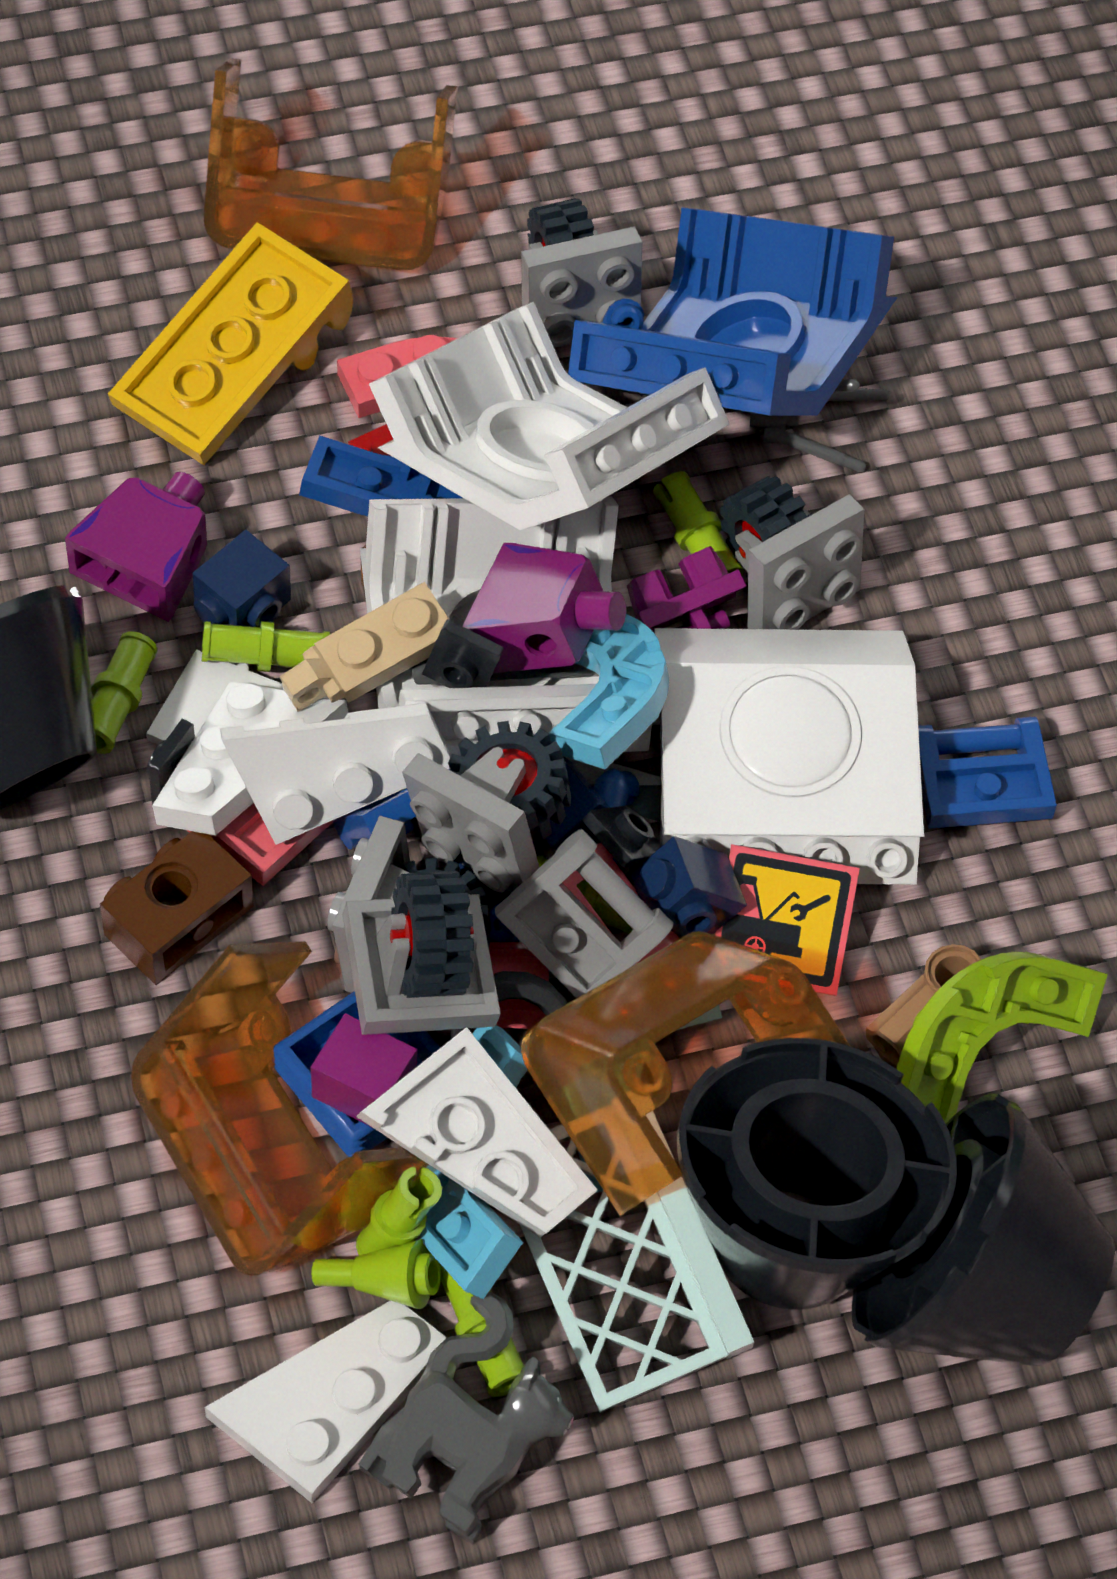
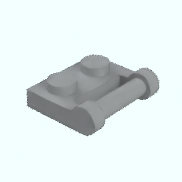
(566, 932)

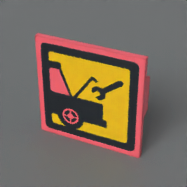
(794, 911)

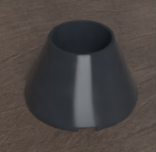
(43, 692)
(820, 1127)
(1010, 1262)

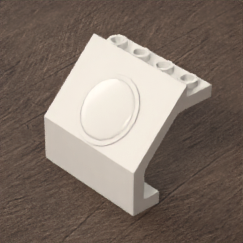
(522, 435)
(452, 551)
(794, 746)

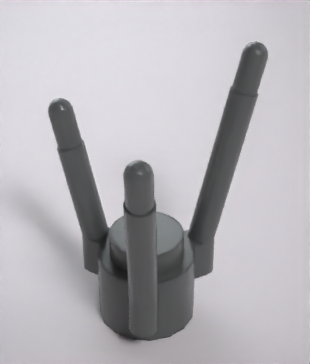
(775, 426)

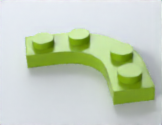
(983, 1002)

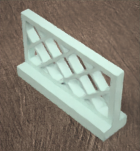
(695, 1269)

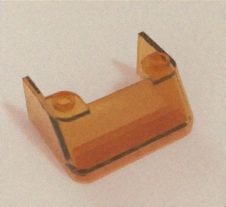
(324, 213)
(606, 1072)
(235, 1129)

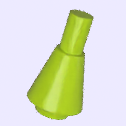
(396, 1273)

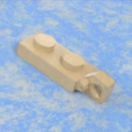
(368, 650)

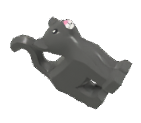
(460, 1432)

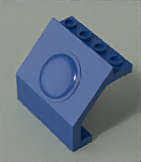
(759, 305)

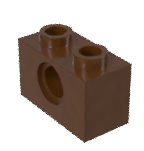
(166, 936)

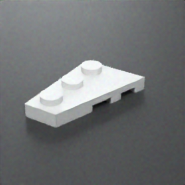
(330, 768)
(205, 786)
(482, 1134)
(330, 1398)

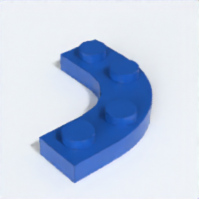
(353, 476)

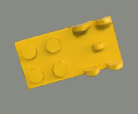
(233, 343)

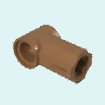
(893, 1025)

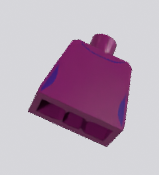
(142, 543)
(542, 607)

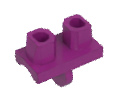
(708, 587)

